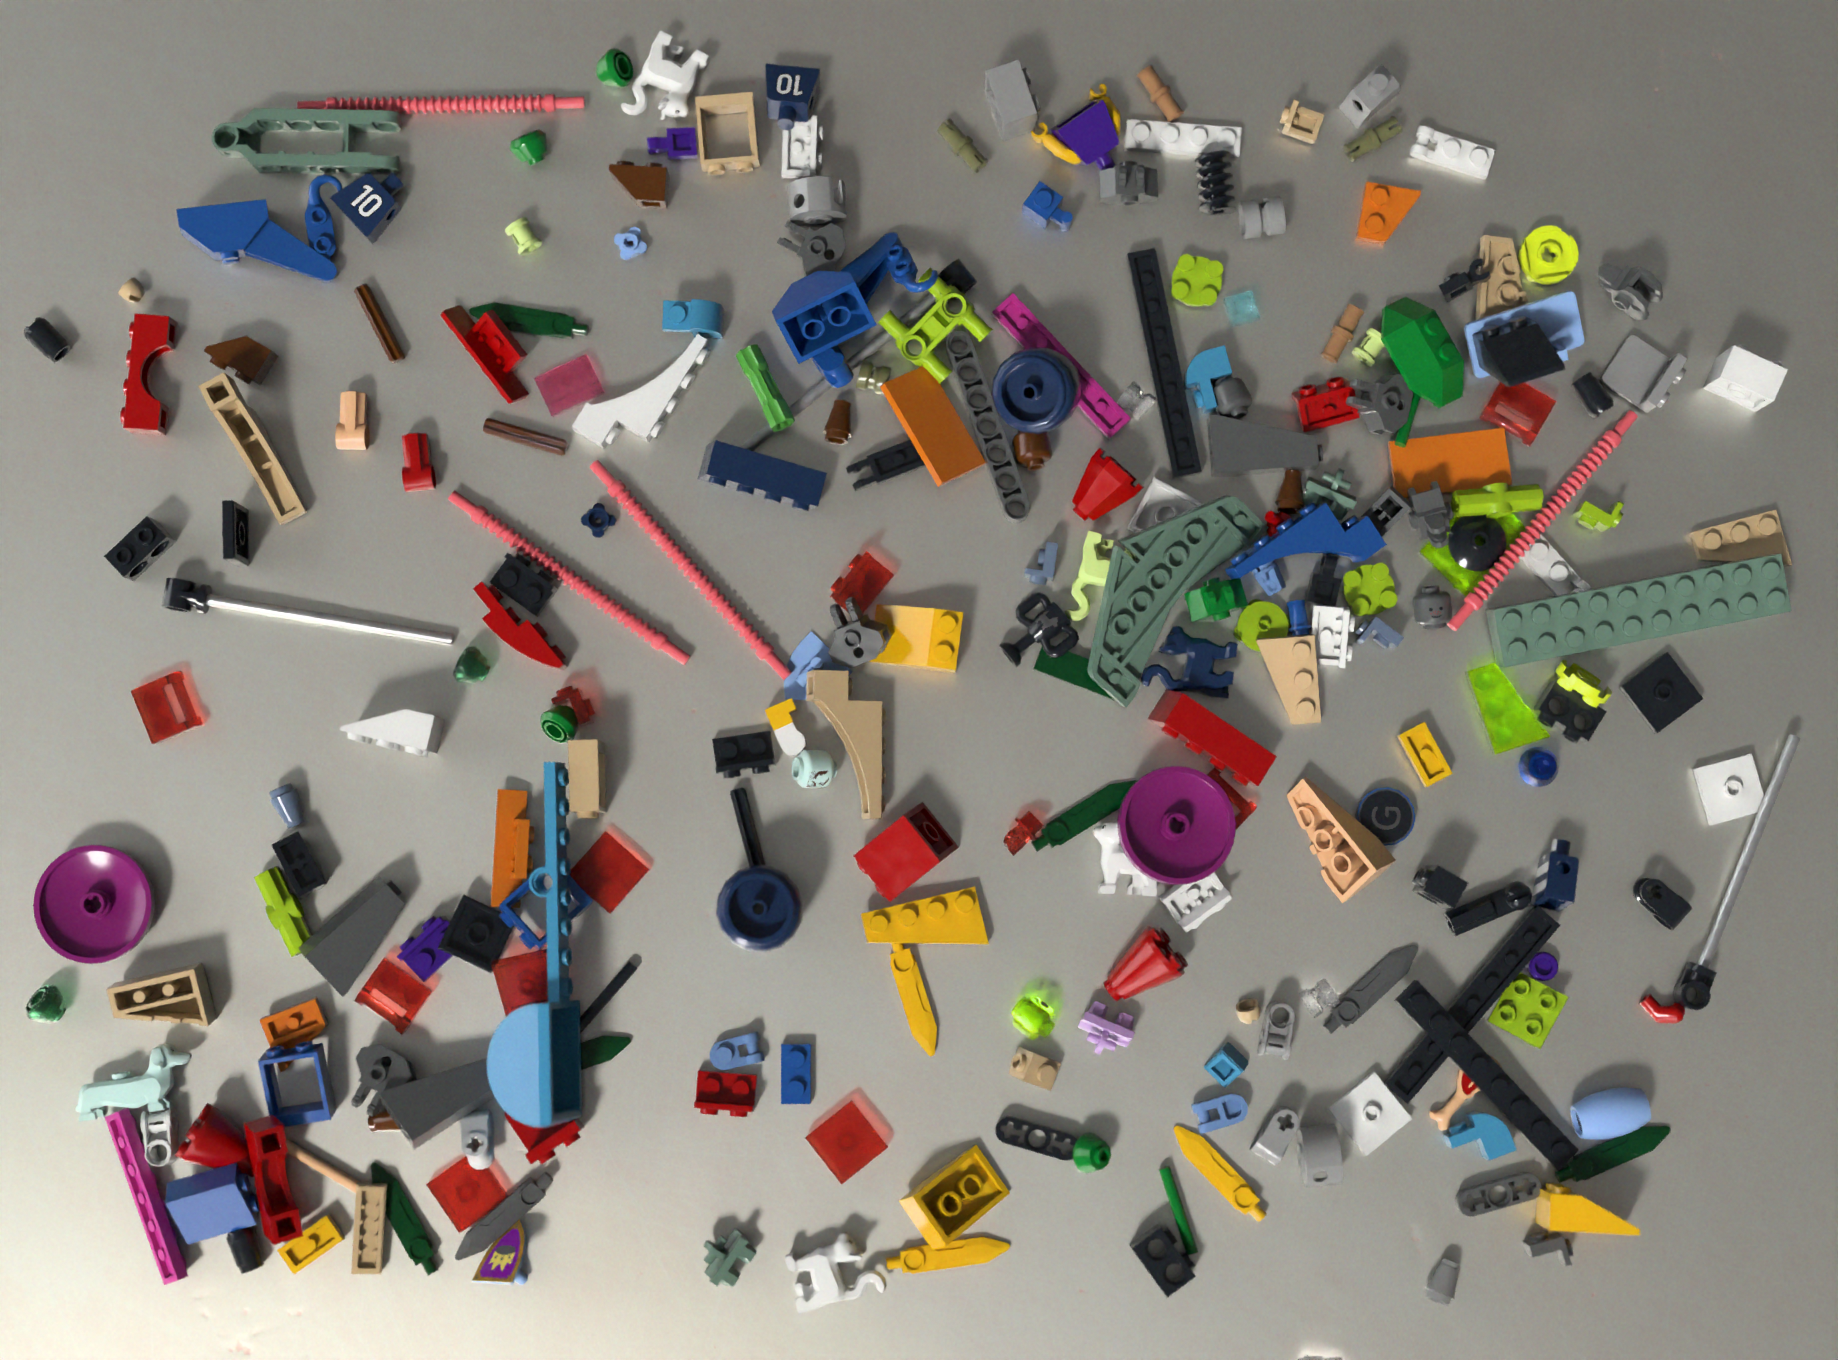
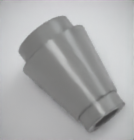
(1443, 1283)

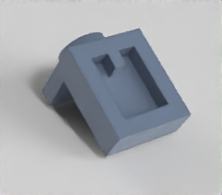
(1047, 560)
(1383, 634)

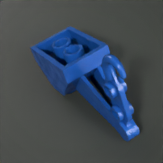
(245, 230)
(833, 305)

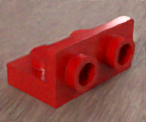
(1324, 404)
(725, 1092)

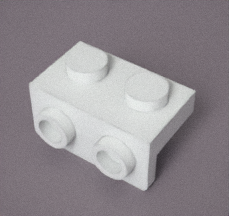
(800, 149)
(1331, 631)
(1195, 901)

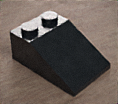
(1516, 352)

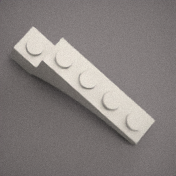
(645, 407)

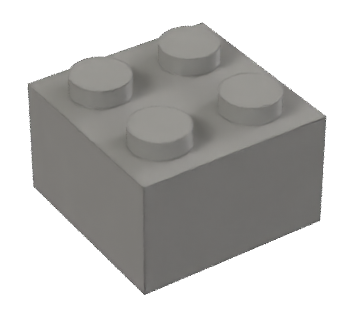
(1011, 99)

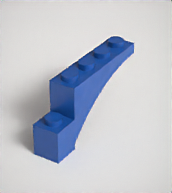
(1312, 532)

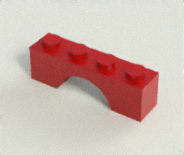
(151, 339)
(267, 1156)

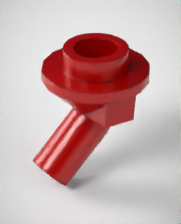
(1273, 520)

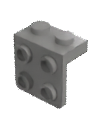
(1643, 374)

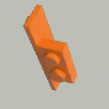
(510, 845)

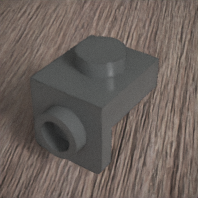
(1542, 1243)

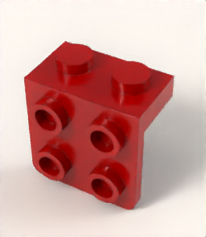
(542, 1140)

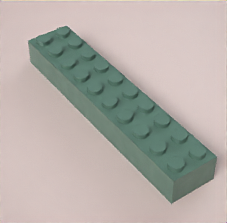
(1638, 610)

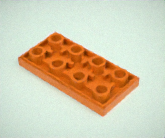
(933, 425)
(1452, 460)

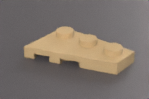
(1295, 675)

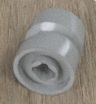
(1262, 217)

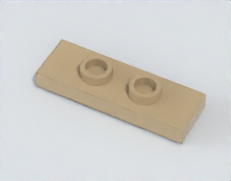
(369, 1228)

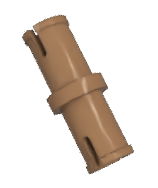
(1160, 93)
(1342, 333)

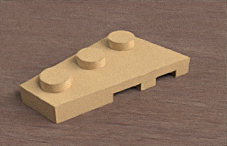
(1504, 287)
(1742, 539)

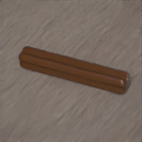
(379, 323)
(525, 436)

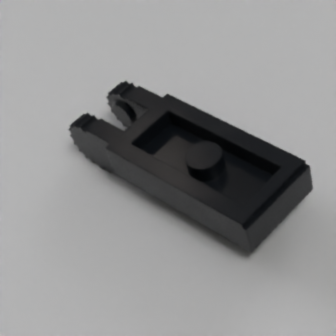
(887, 464)

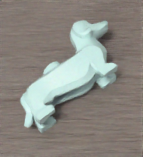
(134, 1090)

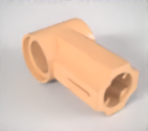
(352, 430)

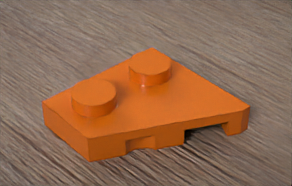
(1383, 210)
(294, 1026)

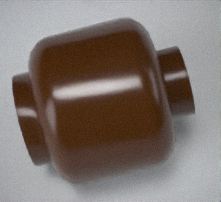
(1032, 450)

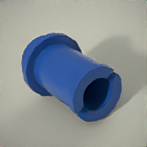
(1298, 618)

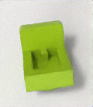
(1593, 517)

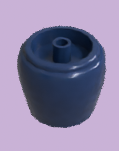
(1036, 390)
(781, 908)

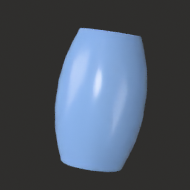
(1610, 1113)

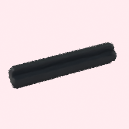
(747, 827)

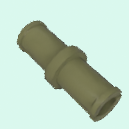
(1372, 138)
(962, 145)

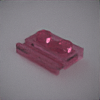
(569, 385)

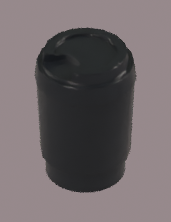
(47, 339)
(1592, 395)
(245, 1249)

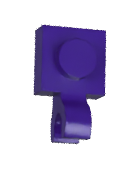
(679, 144)

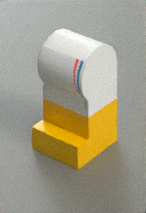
(788, 736)

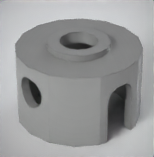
(815, 202)
(1319, 1151)

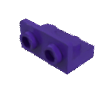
(422, 953)

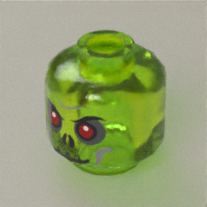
(1033, 1017)

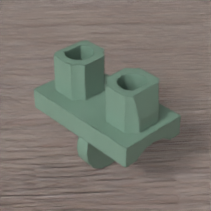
(1341, 500)
(723, 1255)

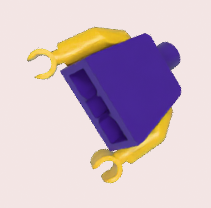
(1086, 133)

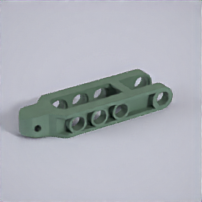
(244, 140)

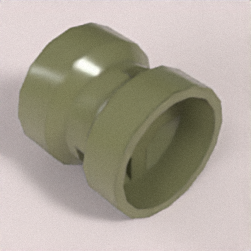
(872, 377)

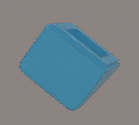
(1226, 1064)

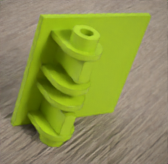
(1528, 1010)

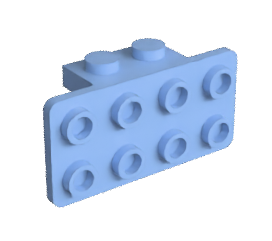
(1555, 315)

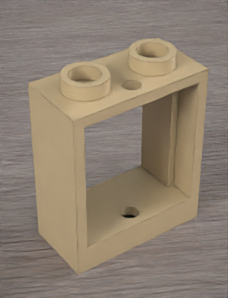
(721, 105)
(587, 778)

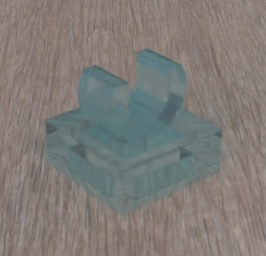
(1241, 309)

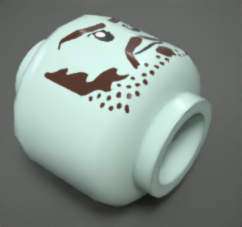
(814, 768)

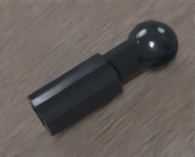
(1488, 908)

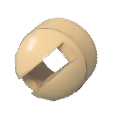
(132, 290)
(1248, 1010)

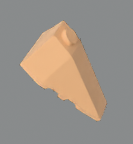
(1345, 847)

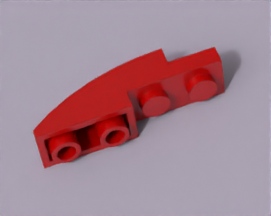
(524, 638)

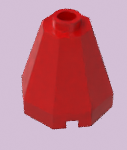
(1103, 487)

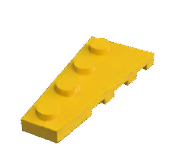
(932, 920)

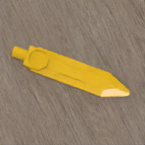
(914, 997)
(1219, 1172)
(956, 1254)

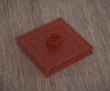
(608, 872)
(522, 980)
(846, 1142)
(466, 1193)

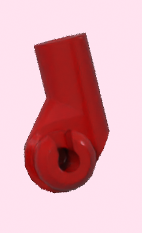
(1662, 1014)

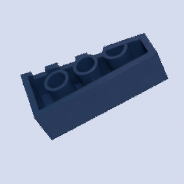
(761, 475)

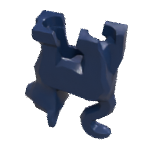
(1198, 667)

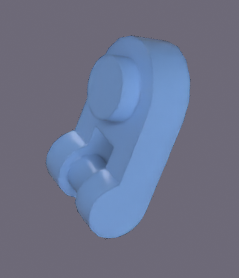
(726, 1054)
(1230, 1108)

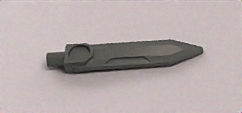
(1371, 988)
(503, 1216)

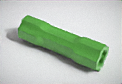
(773, 404)

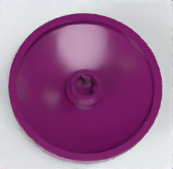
(1176, 825)
(94, 904)

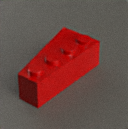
(1212, 736)

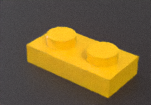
(1424, 754)
(313, 1244)

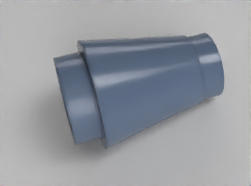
(287, 804)

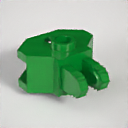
(1216, 599)

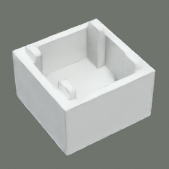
(1745, 378)

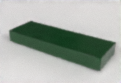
(1069, 669)

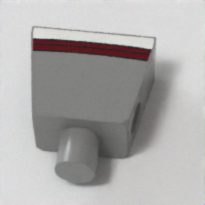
(1372, 94)

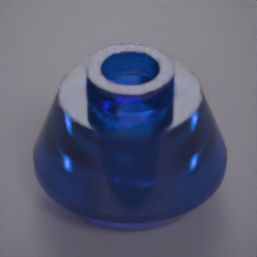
(1532, 761)

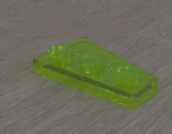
(1501, 710)

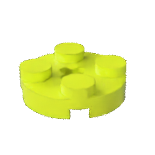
(1558, 242)
(1583, 682)

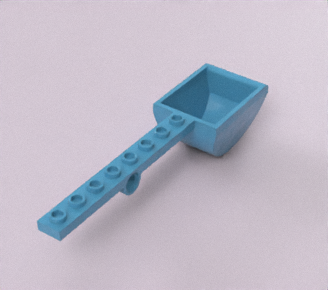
(538, 1046)

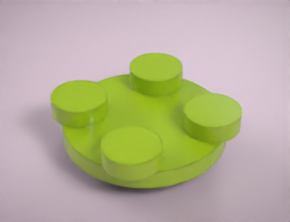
(1196, 280)
(1369, 589)
(1259, 621)

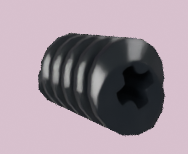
(1213, 183)

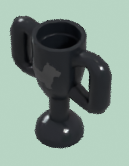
(1041, 629)

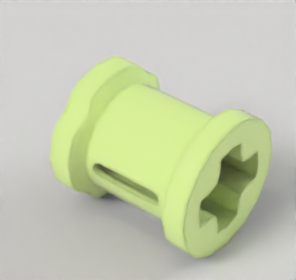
(523, 236)
(1369, 347)

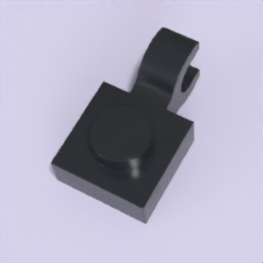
(1458, 284)
(1323, 587)

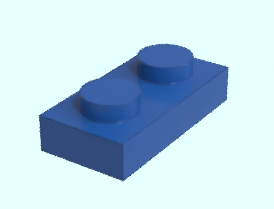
(795, 1073)

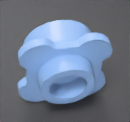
(630, 251)

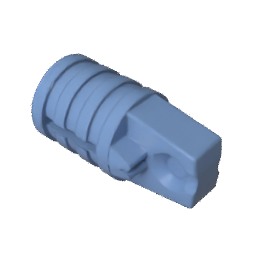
(1269, 576)

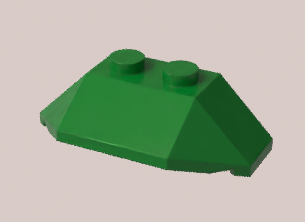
(1423, 351)

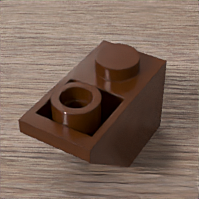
(643, 184)
(245, 356)

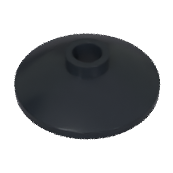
(1467, 552)

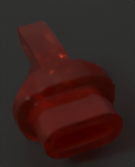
(1022, 833)

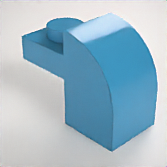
(694, 317)
(1202, 371)
(1488, 1131)

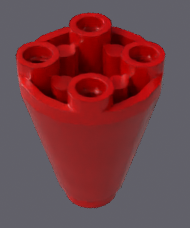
(1145, 965)
(215, 1142)

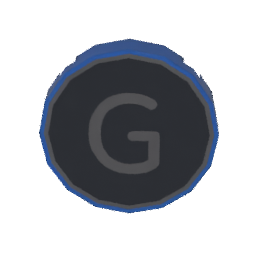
(1386, 815)

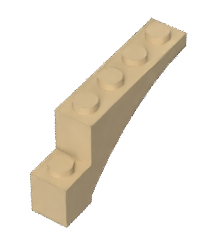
(254, 446)
(859, 728)

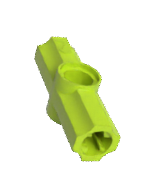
(1497, 500)
(283, 909)

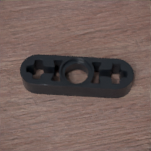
(1013, 1138)

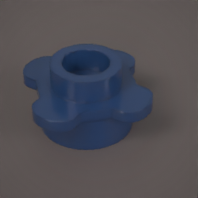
(598, 512)

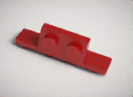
(491, 347)

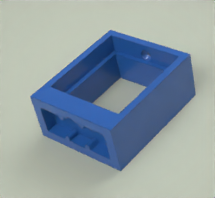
(528, 937)
(301, 1113)

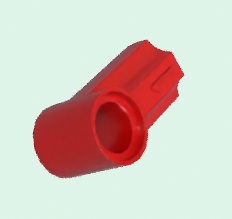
(418, 470)

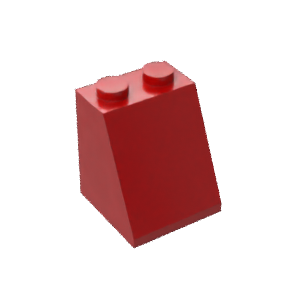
(905, 851)

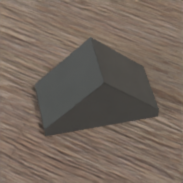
(1387, 510)

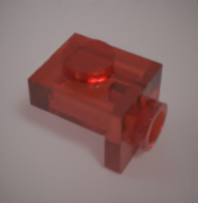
(582, 707)

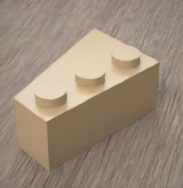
(165, 996)

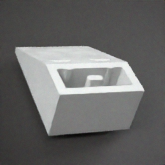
(408, 728)

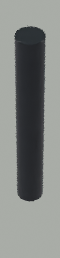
(606, 995)

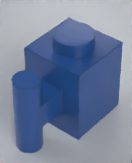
(1044, 206)

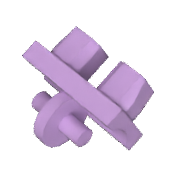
(1104, 1032)

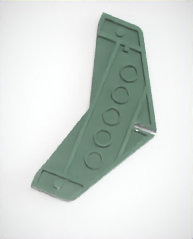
(1145, 589)

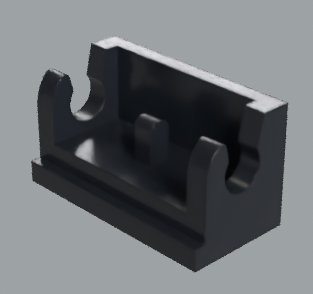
(298, 865)

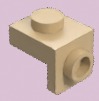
(1301, 122)
(1034, 1068)

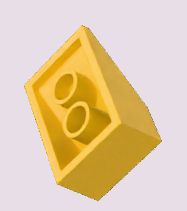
(920, 637)
(954, 1198)
(1566, 1211)

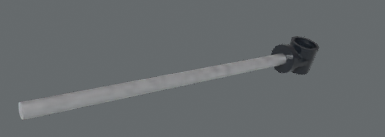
(954, 274)
(182, 595)
(1699, 974)

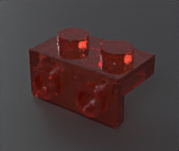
(863, 582)

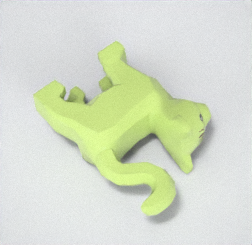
(1091, 571)

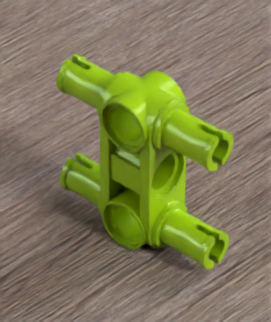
(935, 327)

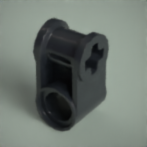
(1664, 904)

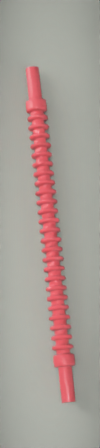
(549, 103)
(1611, 439)
(616, 488)
(480, 514)

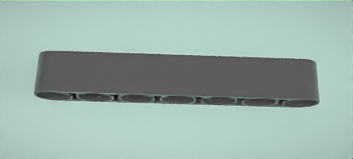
(983, 413)

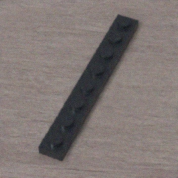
(1163, 363)
(1475, 1000)
(1486, 1075)

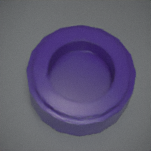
(1543, 966)

